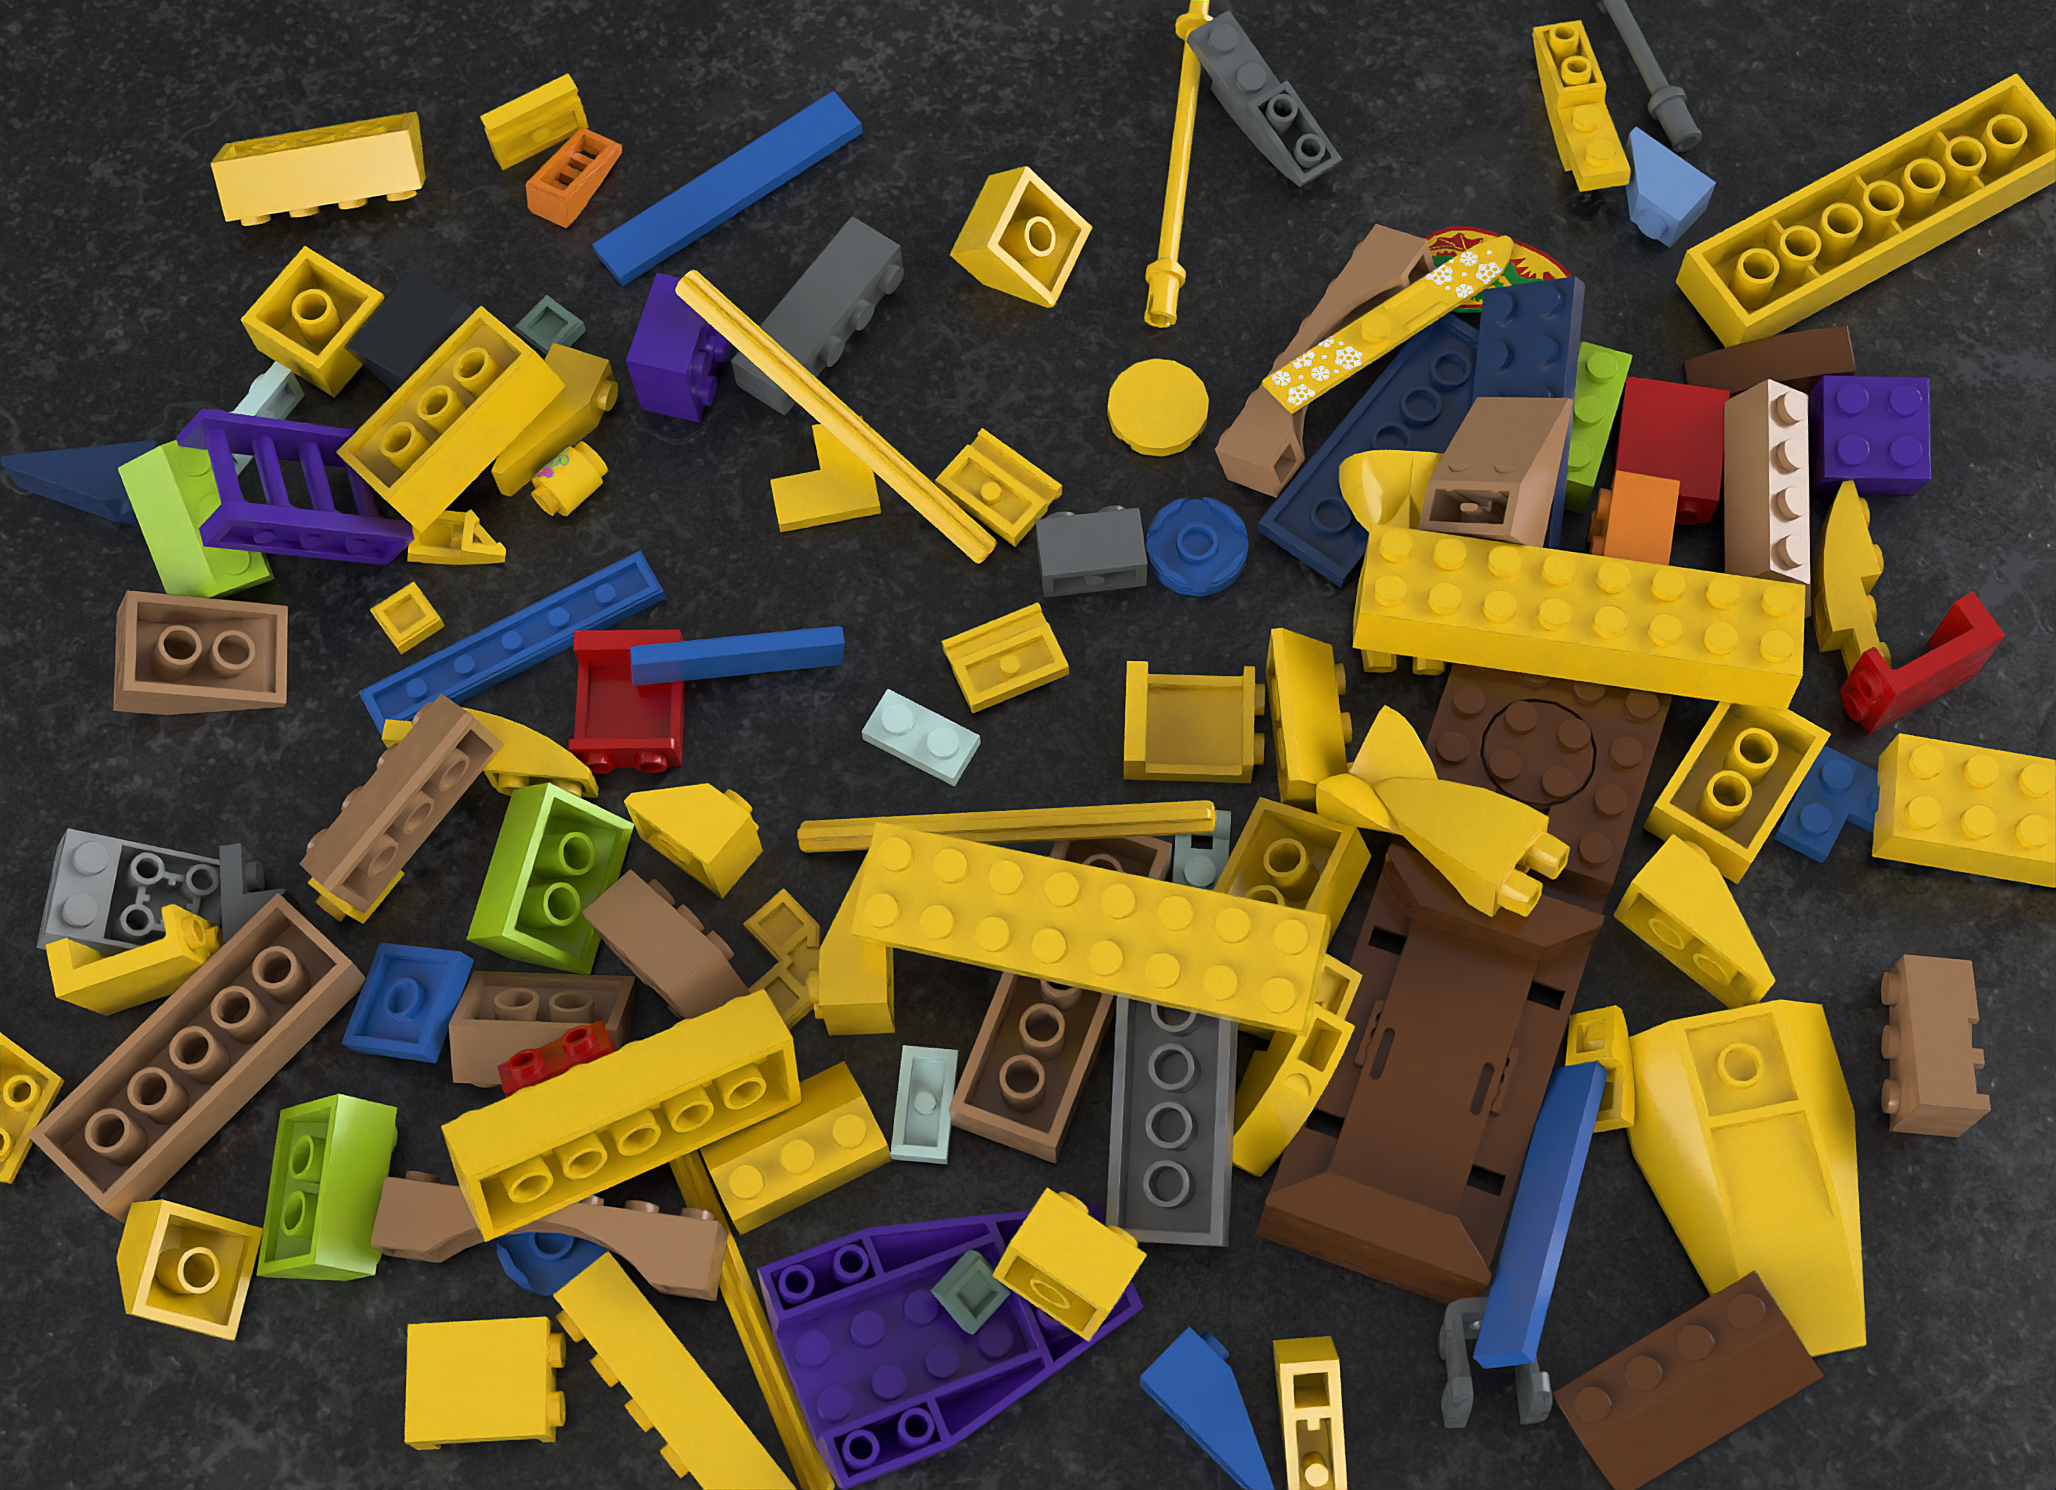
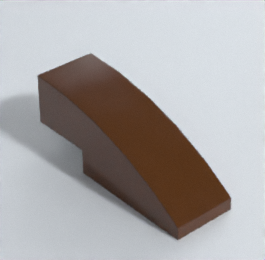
(1788, 358)

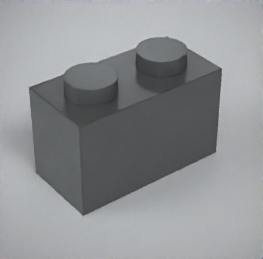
(1091, 551)

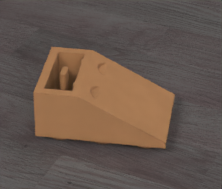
(1499, 471)

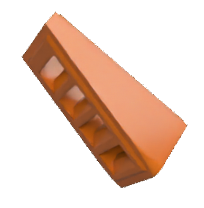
(562, 202)

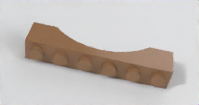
(1266, 440)
(672, 1252)

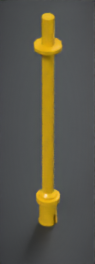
(1165, 274)

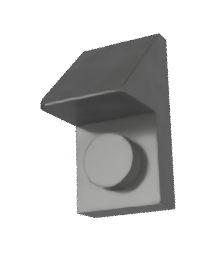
(243, 888)

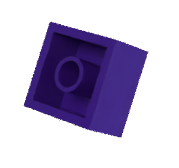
(675, 355)
(1869, 434)

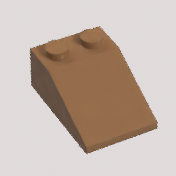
(198, 654)

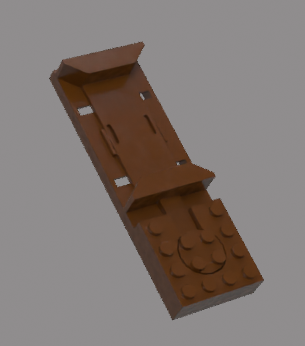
(1443, 1038)

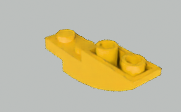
(1577, 107)
(1842, 578)
(522, 761)
(1292, 1074)

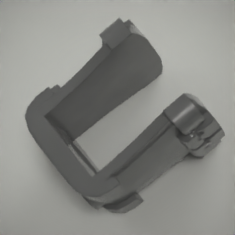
(1462, 1322)

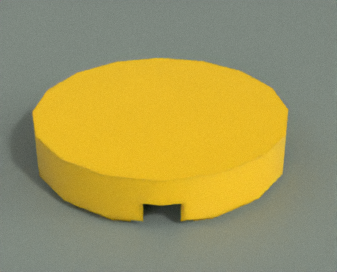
(1158, 407)

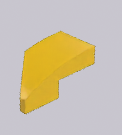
(455, 540)

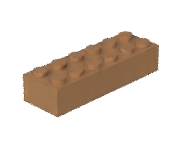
(1045, 1034)
(198, 1058)

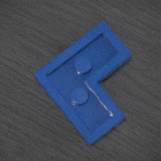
(1828, 795)

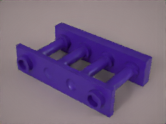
(278, 525)

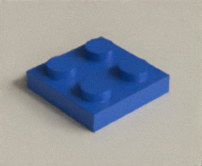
(407, 1002)

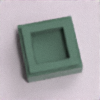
(547, 325)
(970, 1291)

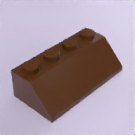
(1687, 1384)

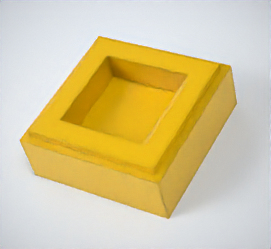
(407, 618)

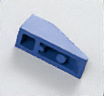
(1204, 1399)

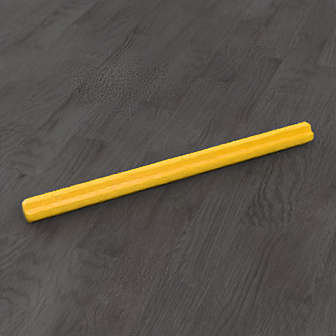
(835, 416)
(1022, 825)
(755, 1332)

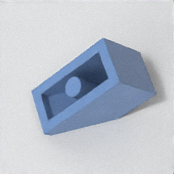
(1663, 189)

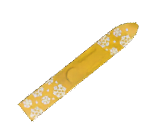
(1389, 324)

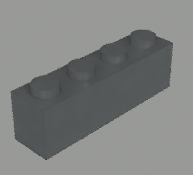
(826, 307)

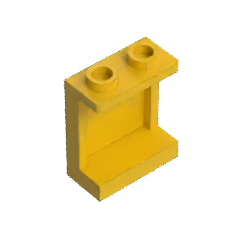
(1192, 726)
(137, 975)
(483, 1381)

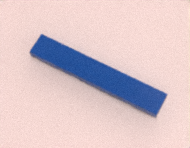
(727, 188)
(516, 641)
(1540, 1217)

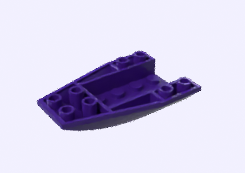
(884, 1361)

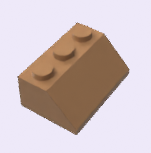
(528, 1010)

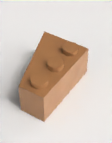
(665, 946)
(1931, 1047)

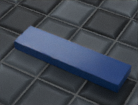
(737, 655)

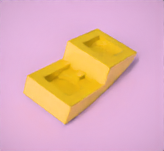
(1605, 1038)

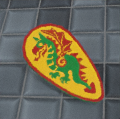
(1525, 264)

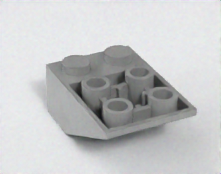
(114, 889)

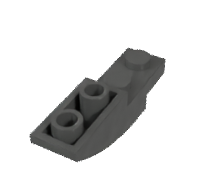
(1259, 104)

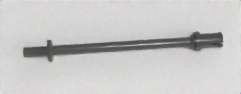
(1666, 101)

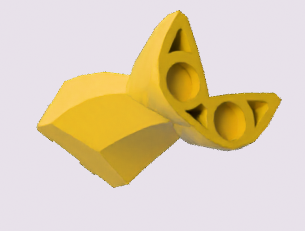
(1388, 491)
(1465, 831)

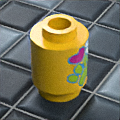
(568, 479)

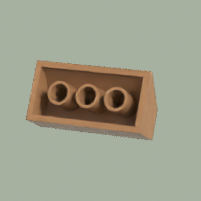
(1768, 485)
(400, 803)

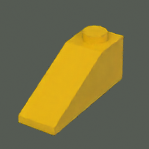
(563, 422)
(1310, 1413)

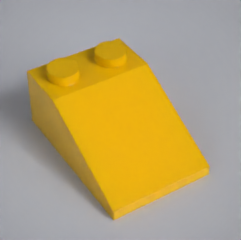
(1693, 921)
(853, 978)

